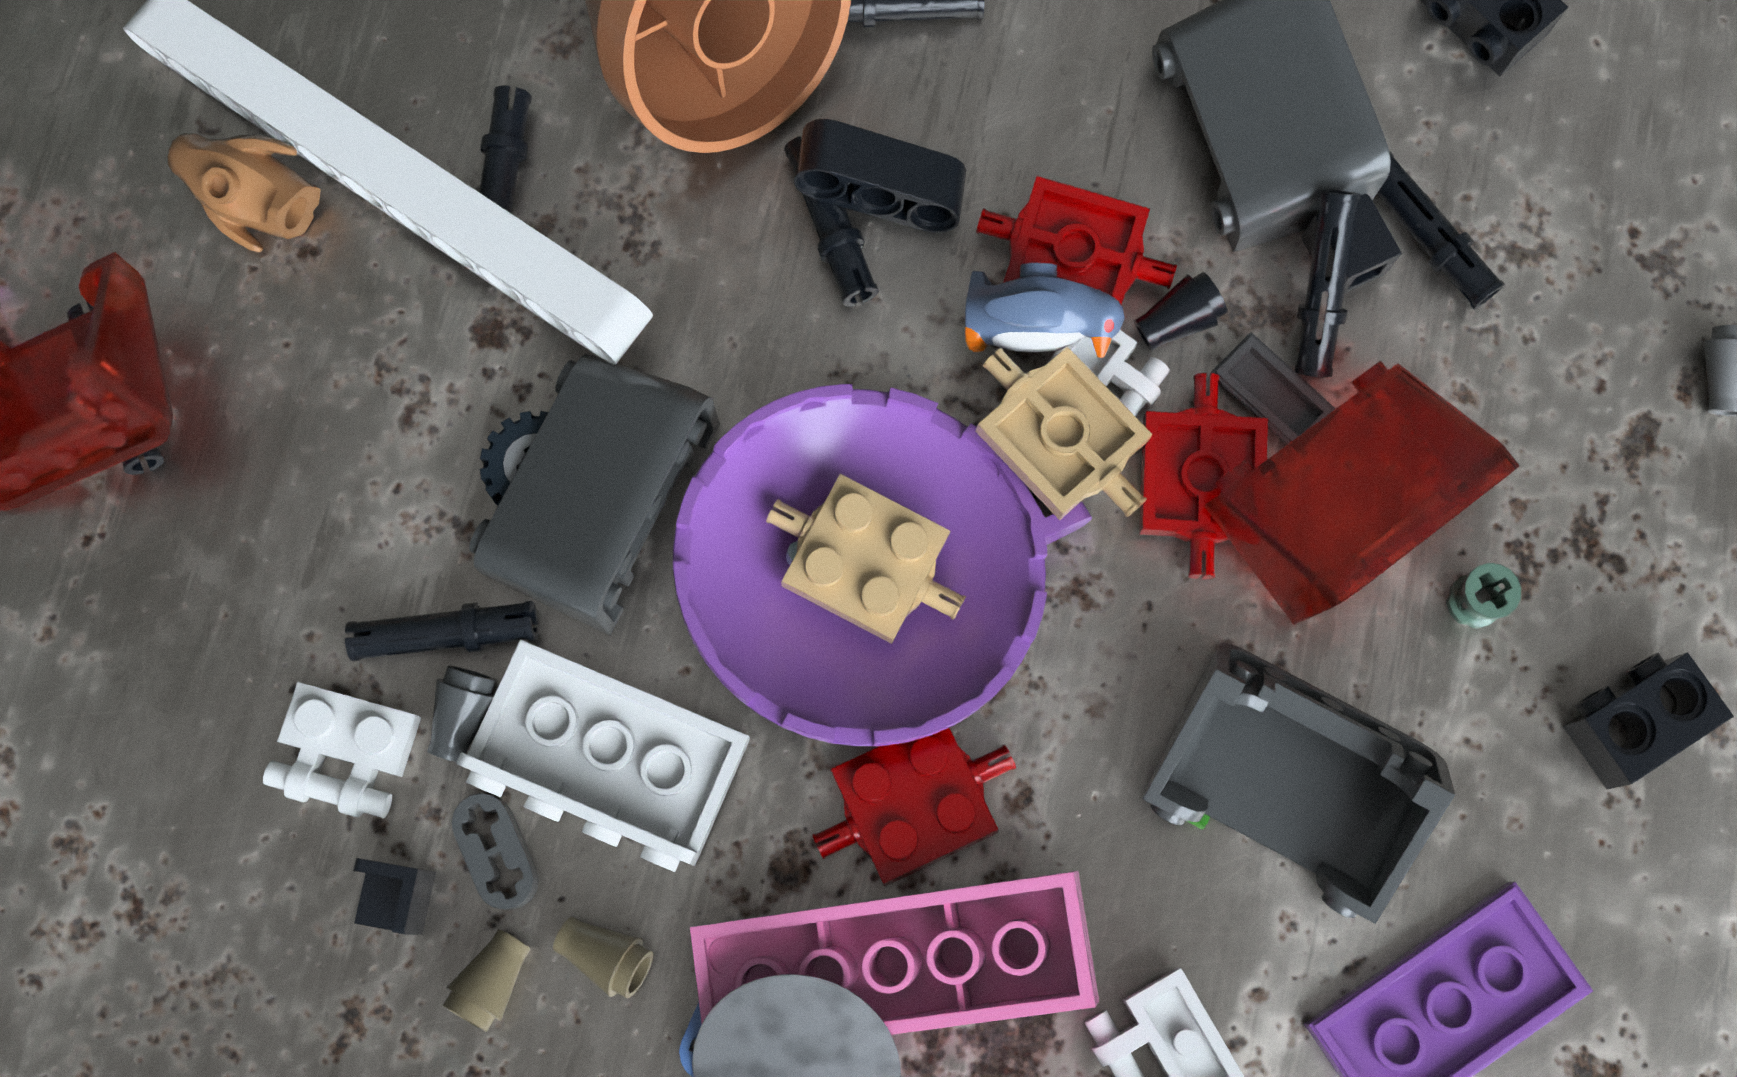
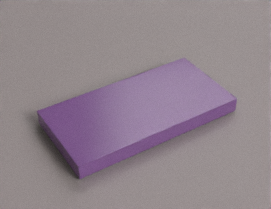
(1454, 996)

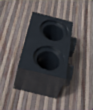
(1482, 30)
(1651, 730)

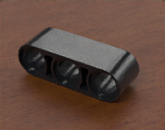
(880, 176)

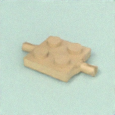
(1063, 433)
(865, 558)

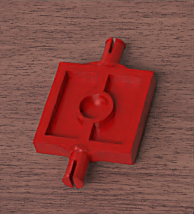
(1082, 233)
(1184, 463)
(914, 803)

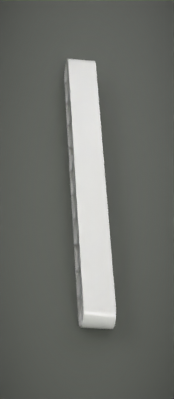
(393, 177)

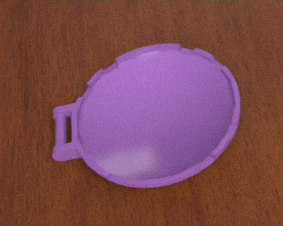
(808, 663)

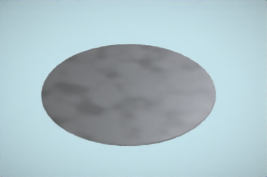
(794, 1030)

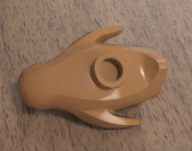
(245, 185)

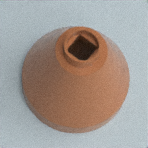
(715, 69)

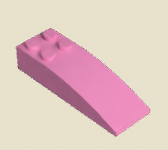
(922, 955)

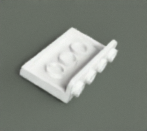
(604, 756)

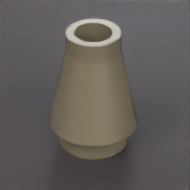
(605, 956)
(486, 983)

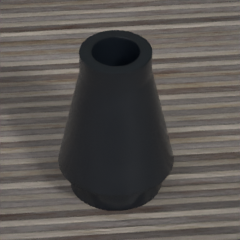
(1183, 311)

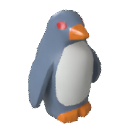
(1038, 312)

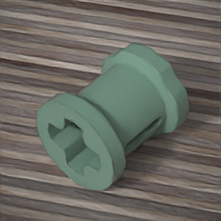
(1484, 577)

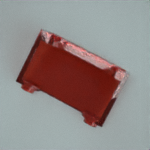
(83, 390)
(1357, 490)

